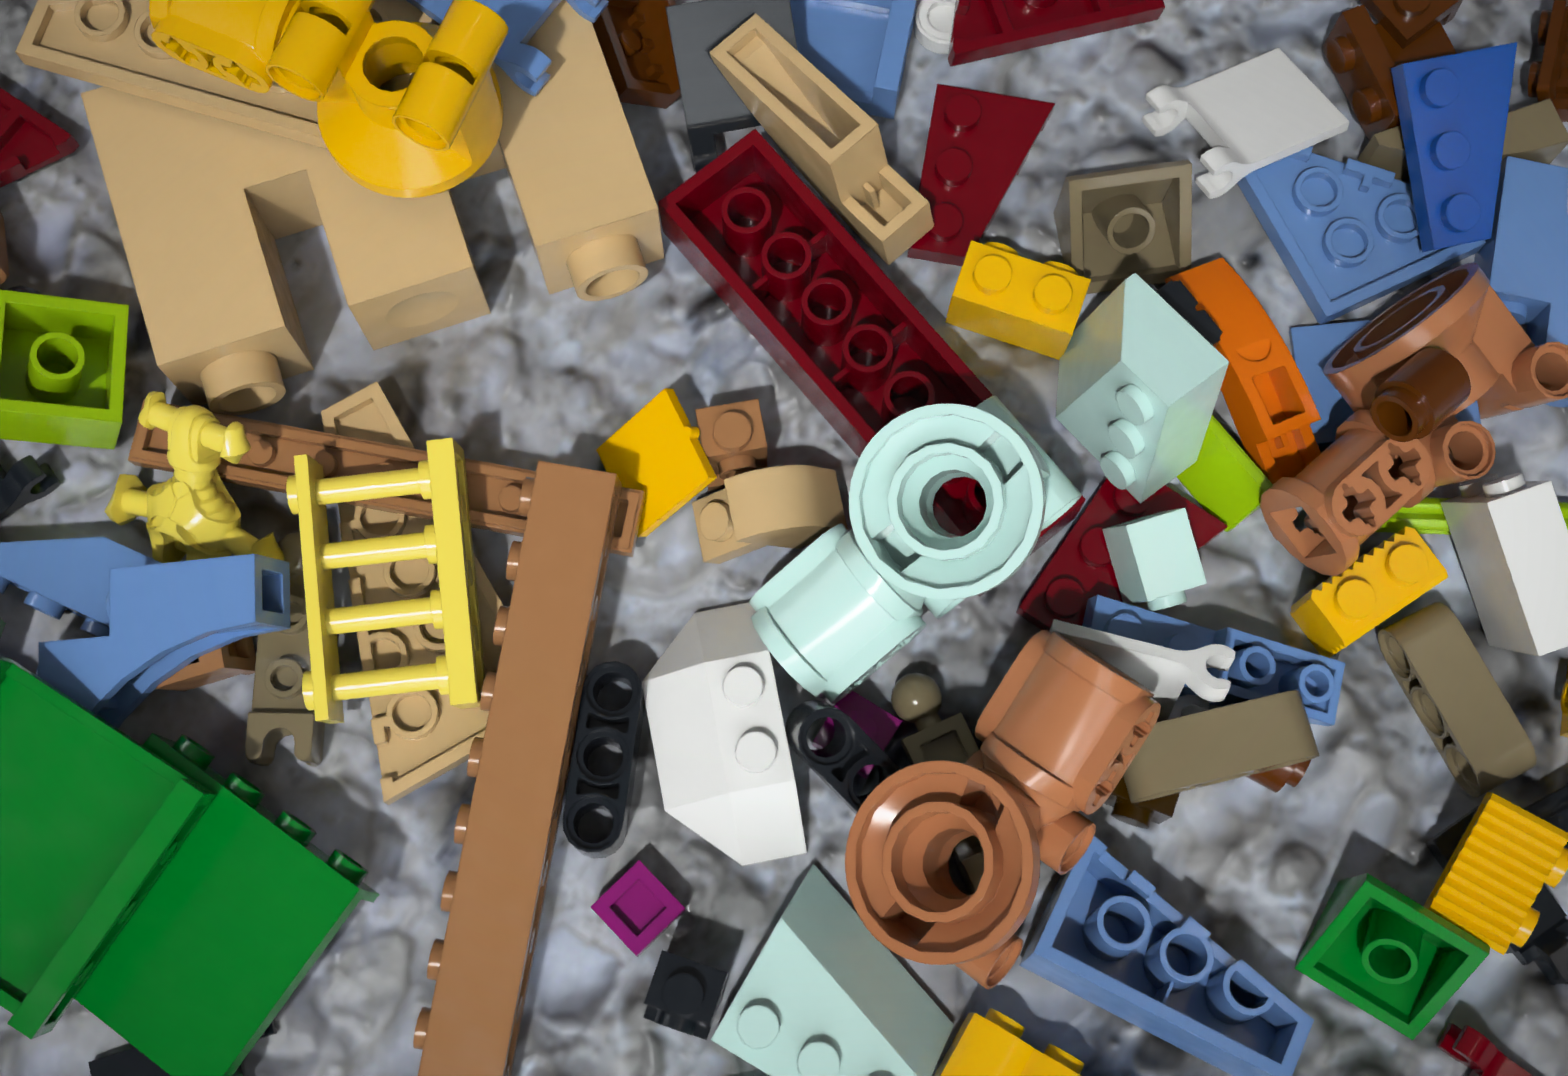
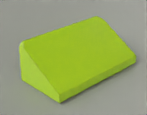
(1225, 478)

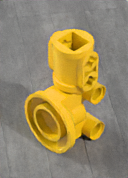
(337, 55)

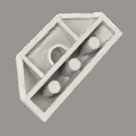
(724, 739)

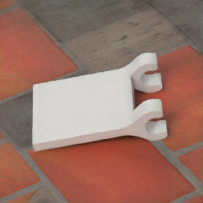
(1247, 117)
(1160, 668)

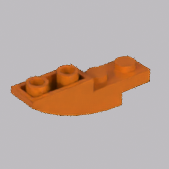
(1262, 379)

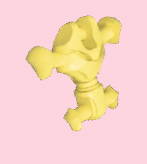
(193, 508)

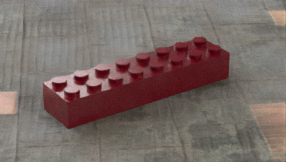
(822, 307)

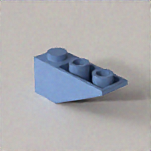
(67, 575)

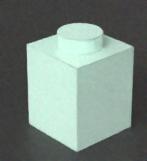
(1155, 559)

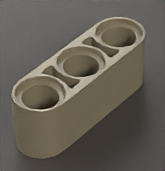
(1456, 699)
(1221, 746)

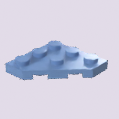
(1343, 230)

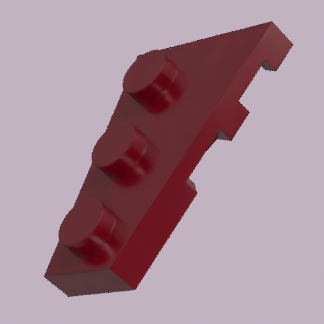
(969, 164)
(1083, 561)

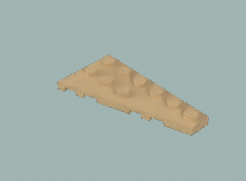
(420, 730)

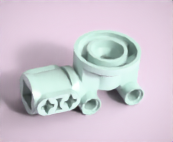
(862, 590)

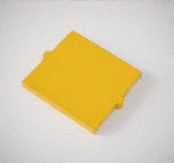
(659, 456)

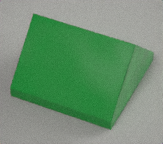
(1388, 954)

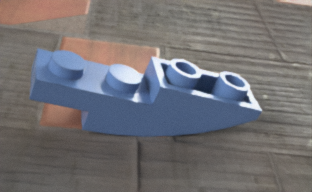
(1259, 664)

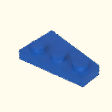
(1454, 140)

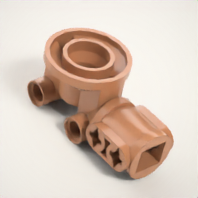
(1370, 476)
(1050, 748)

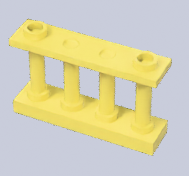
(448, 608)

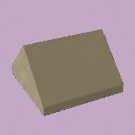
(1127, 223)

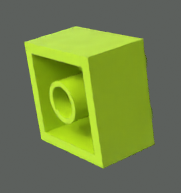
(61, 369)

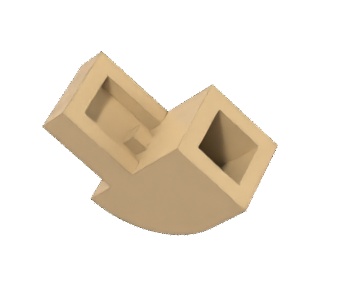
(768, 507)

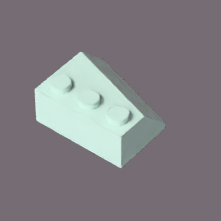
(1139, 388)
(831, 999)

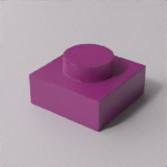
(869, 717)
(638, 908)

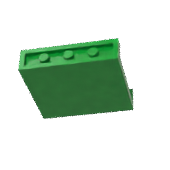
(80, 841)
(222, 928)

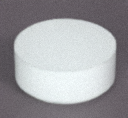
(934, 24)

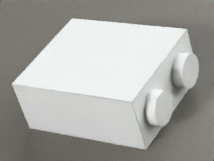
(1513, 560)

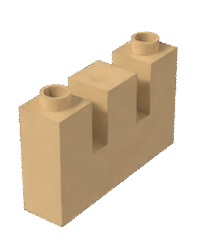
(212, 197)

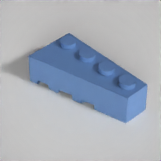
(1161, 971)

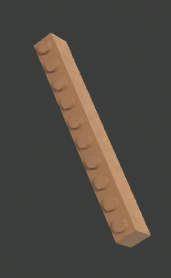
(519, 773)

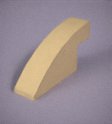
(824, 137)

